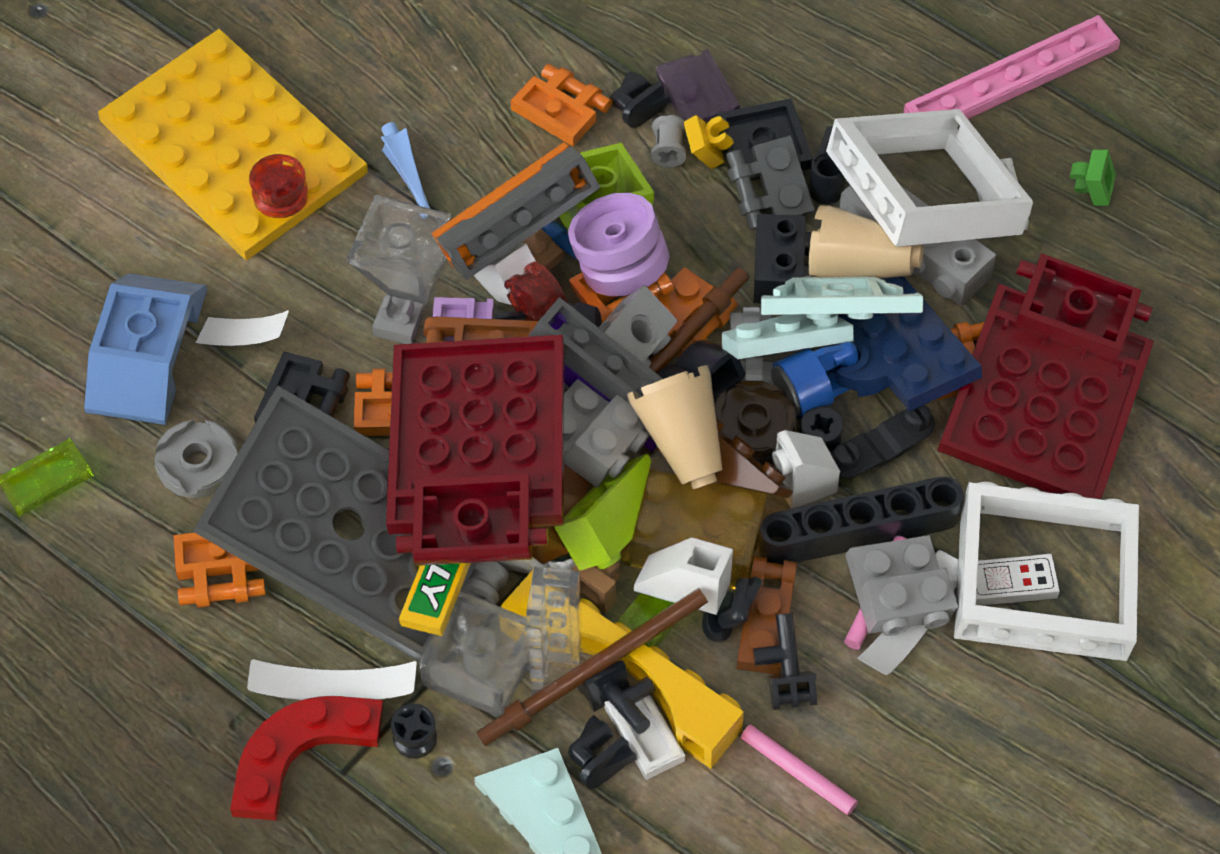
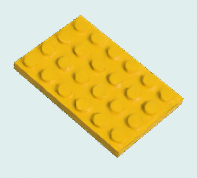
(210, 122)

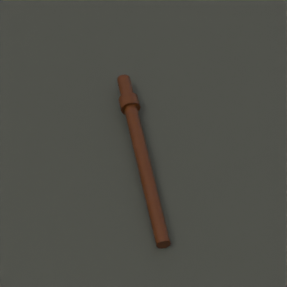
(714, 303)
(519, 713)

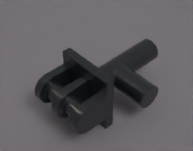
(787, 655)
(614, 686)

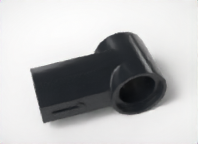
(826, 179)

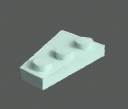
(785, 334)
(541, 804)

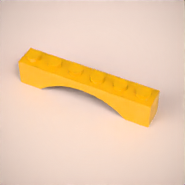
(698, 716)

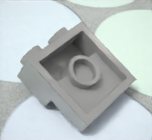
(599, 433)
(901, 586)

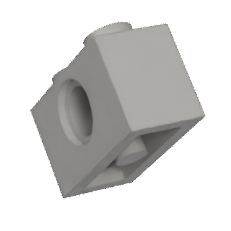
(640, 324)

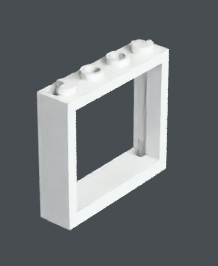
(855, 150)
(1037, 629)

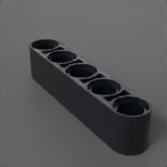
(874, 507)

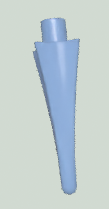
(399, 152)

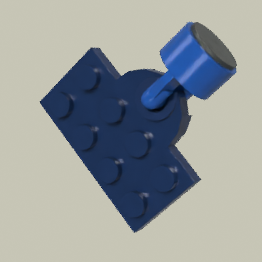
(893, 350)

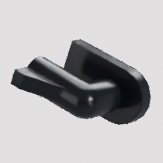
(644, 106)
(733, 610)
(599, 767)

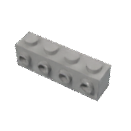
(952, 267)

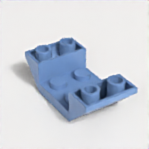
(138, 347)

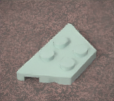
(839, 295)

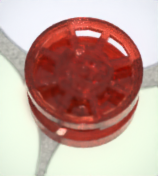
(278, 188)
(533, 292)

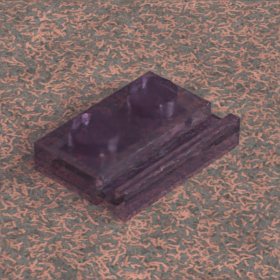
(696, 87)

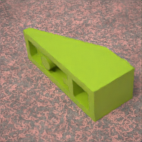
(605, 517)

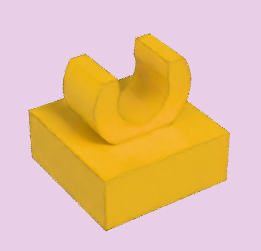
(705, 140)

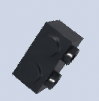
(779, 252)

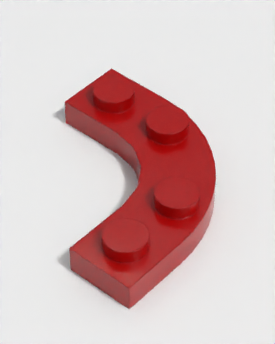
(288, 734)

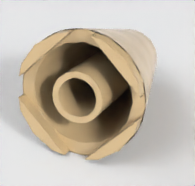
(857, 248)
(683, 424)

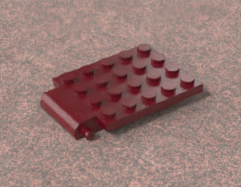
(1052, 380)
(476, 448)

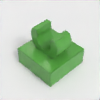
(1096, 177)

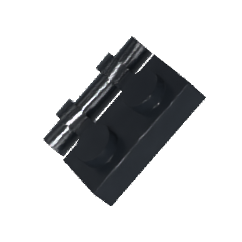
(303, 379)

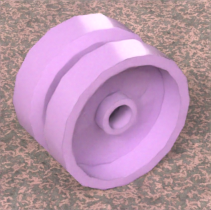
(619, 244)

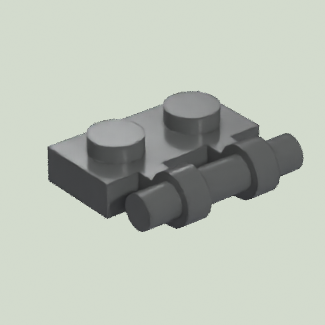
(780, 177)

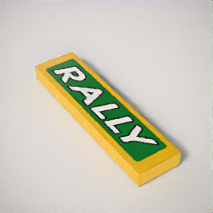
(433, 597)

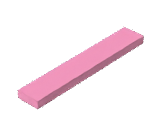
(1022, 70)

